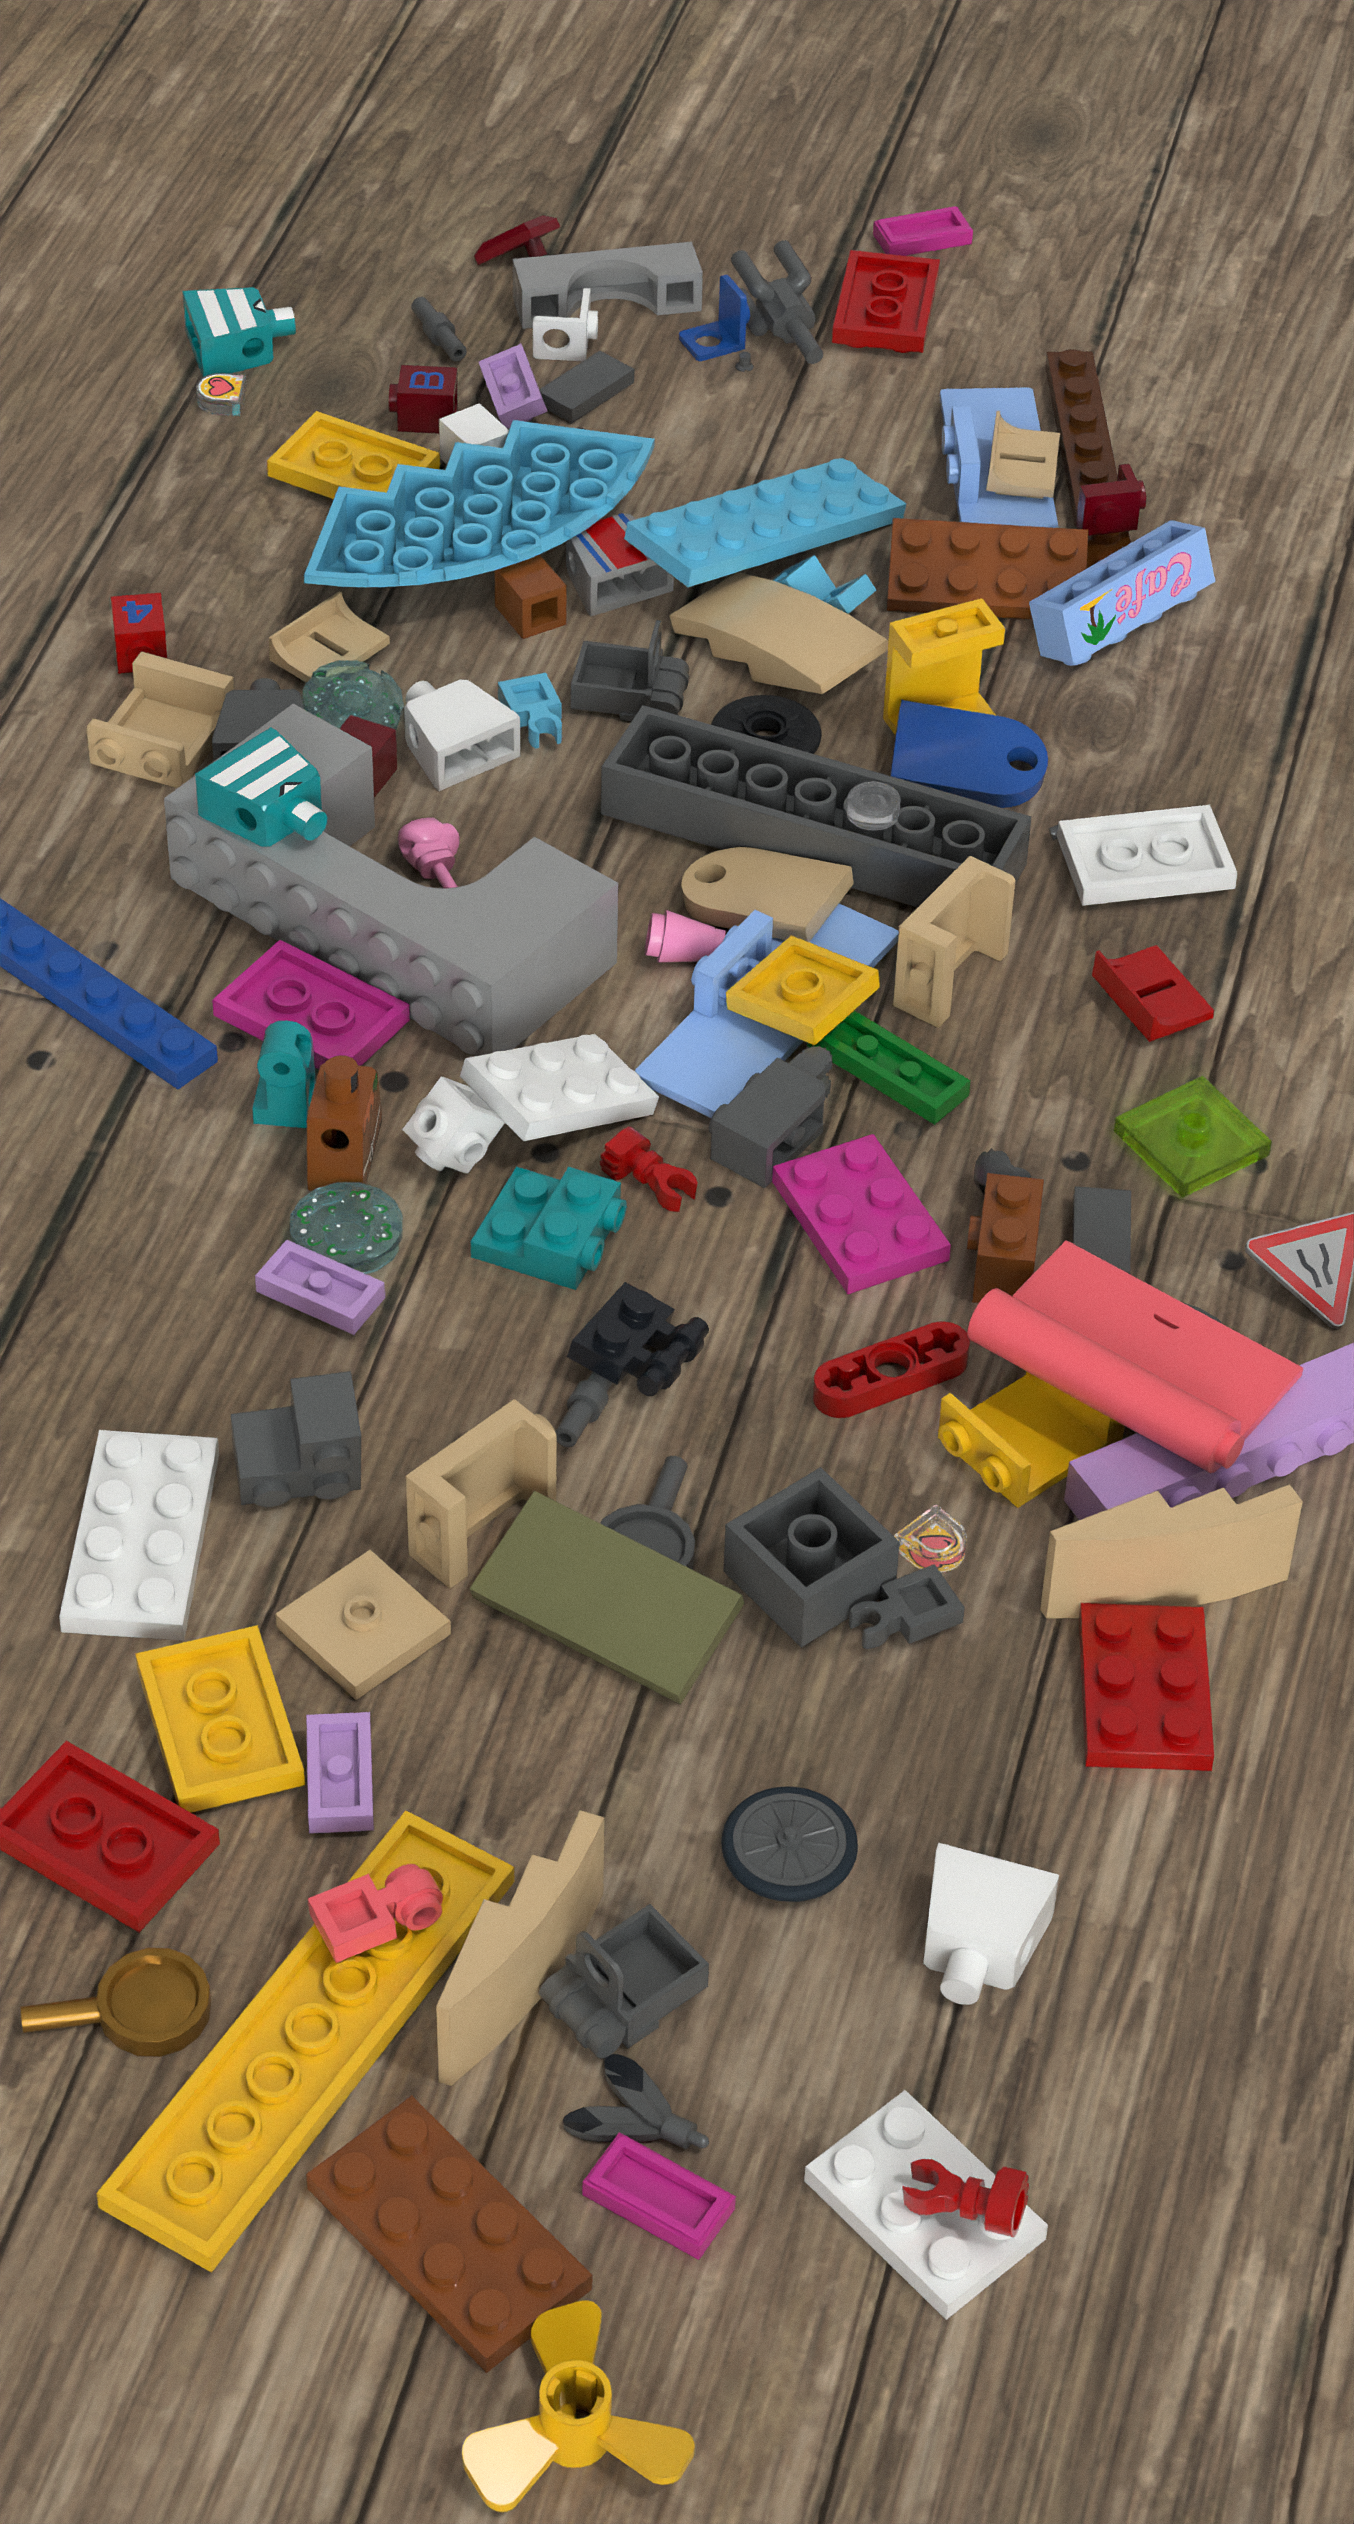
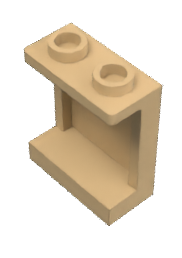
(163, 723)
(960, 917)
(474, 1483)

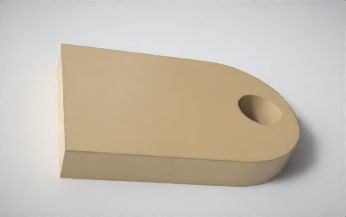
(787, 887)

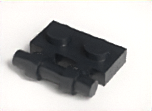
(625, 1329)

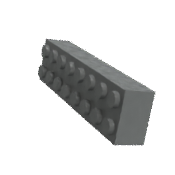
(787, 801)

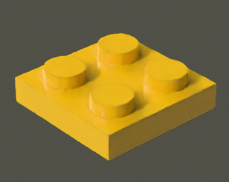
(802, 990)

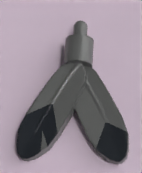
(645, 2113)

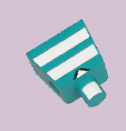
(233, 328)
(262, 791)

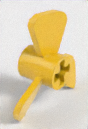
(513, 2456)

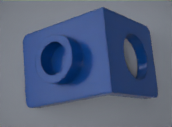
(729, 328)

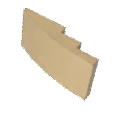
(779, 633)
(1173, 1554)
(518, 1948)

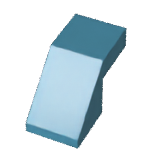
(812, 579)

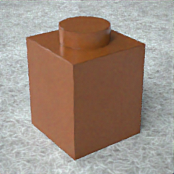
(530, 596)

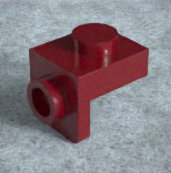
(1111, 505)

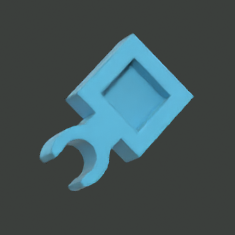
(535, 703)

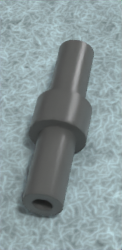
(438, 328)
(583, 1408)

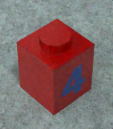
(138, 628)

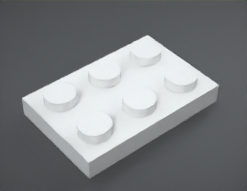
(1146, 855)
(559, 1086)
(937, 2253)

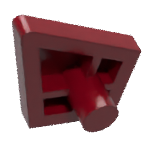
(525, 234)

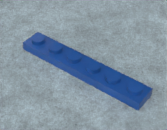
(101, 1000)

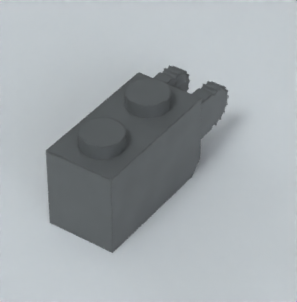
(772, 1116)

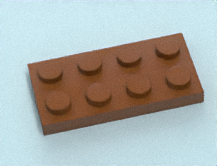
(961, 562)
(448, 2232)

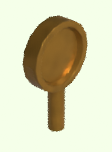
(145, 2003)

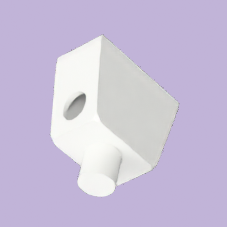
(458, 731)
(984, 1920)

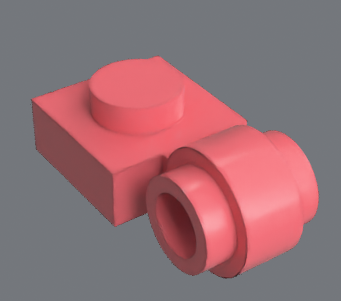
(361, 1917)

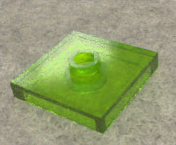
(1192, 1136)

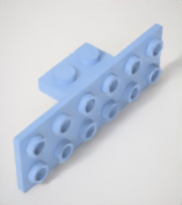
(967, 443)
(719, 1050)

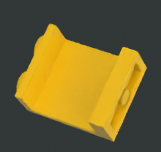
(939, 658)
(1024, 1436)

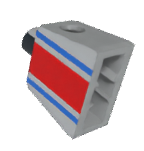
(610, 569)

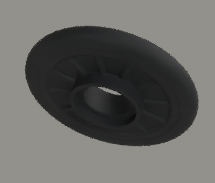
(791, 720)

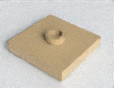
(363, 1624)

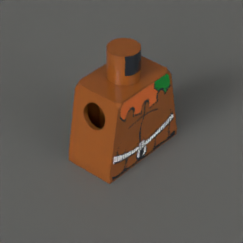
(345, 1100)

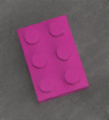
(334, 1006)
(861, 1214)

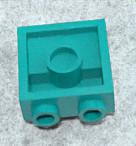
(550, 1225)

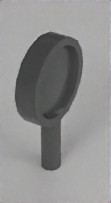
(655, 1523)

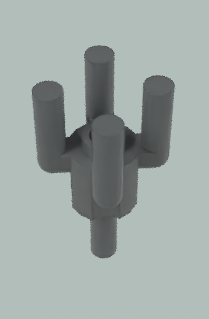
(780, 302)

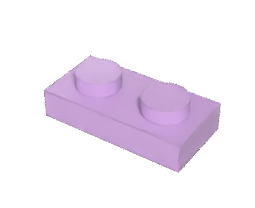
(512, 386)
(320, 1287)
(339, 1772)

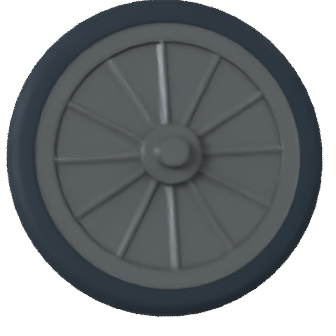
(789, 1844)

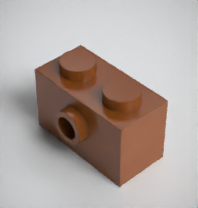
(1006, 1233)

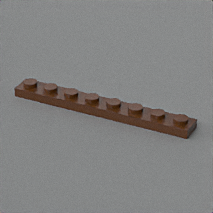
(1083, 436)

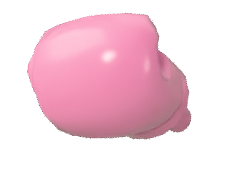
(430, 848)

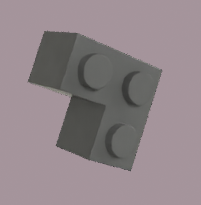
(300, 1447)

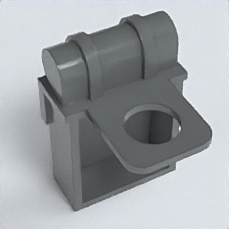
(626, 677)
(624, 1982)

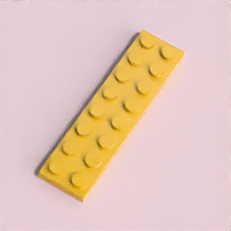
(295, 2058)

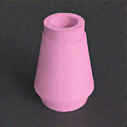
(680, 938)

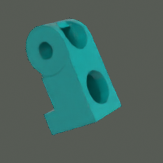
(285, 1076)

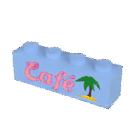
(1122, 592)

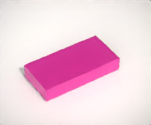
(923, 231)
(658, 2195)

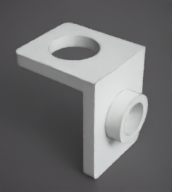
(577, 329)

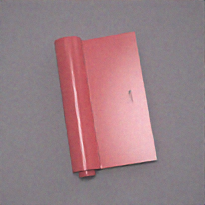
(1136, 1355)

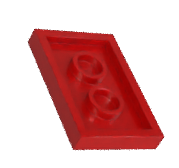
(886, 301)
(1145, 1687)
(104, 1836)

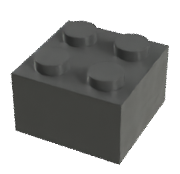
(809, 1556)

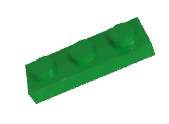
(895, 1067)

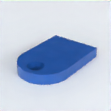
(967, 754)

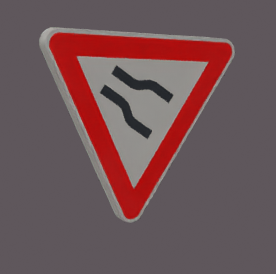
(1312, 1263)

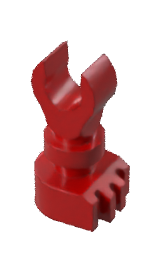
(630, 1152)
(1001, 2204)

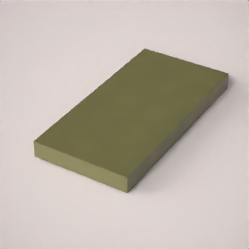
(607, 1597)

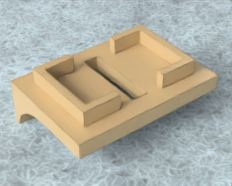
(1022, 461)
(334, 626)

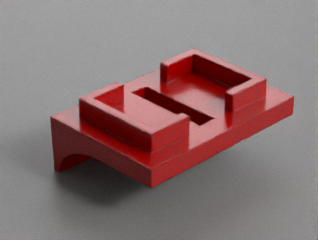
(1146, 972)

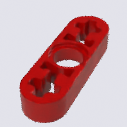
(877, 1389)

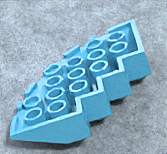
(478, 512)

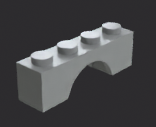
(656, 276)

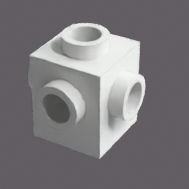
(452, 1126)

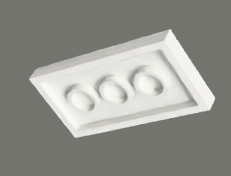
(140, 1535)

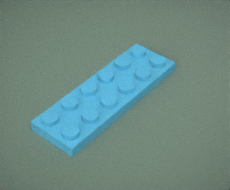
(764, 521)

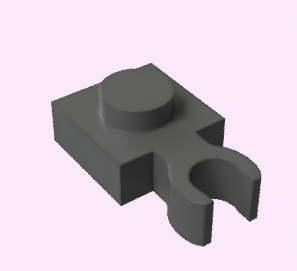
(911, 1604)

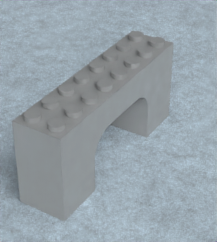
(468, 959)

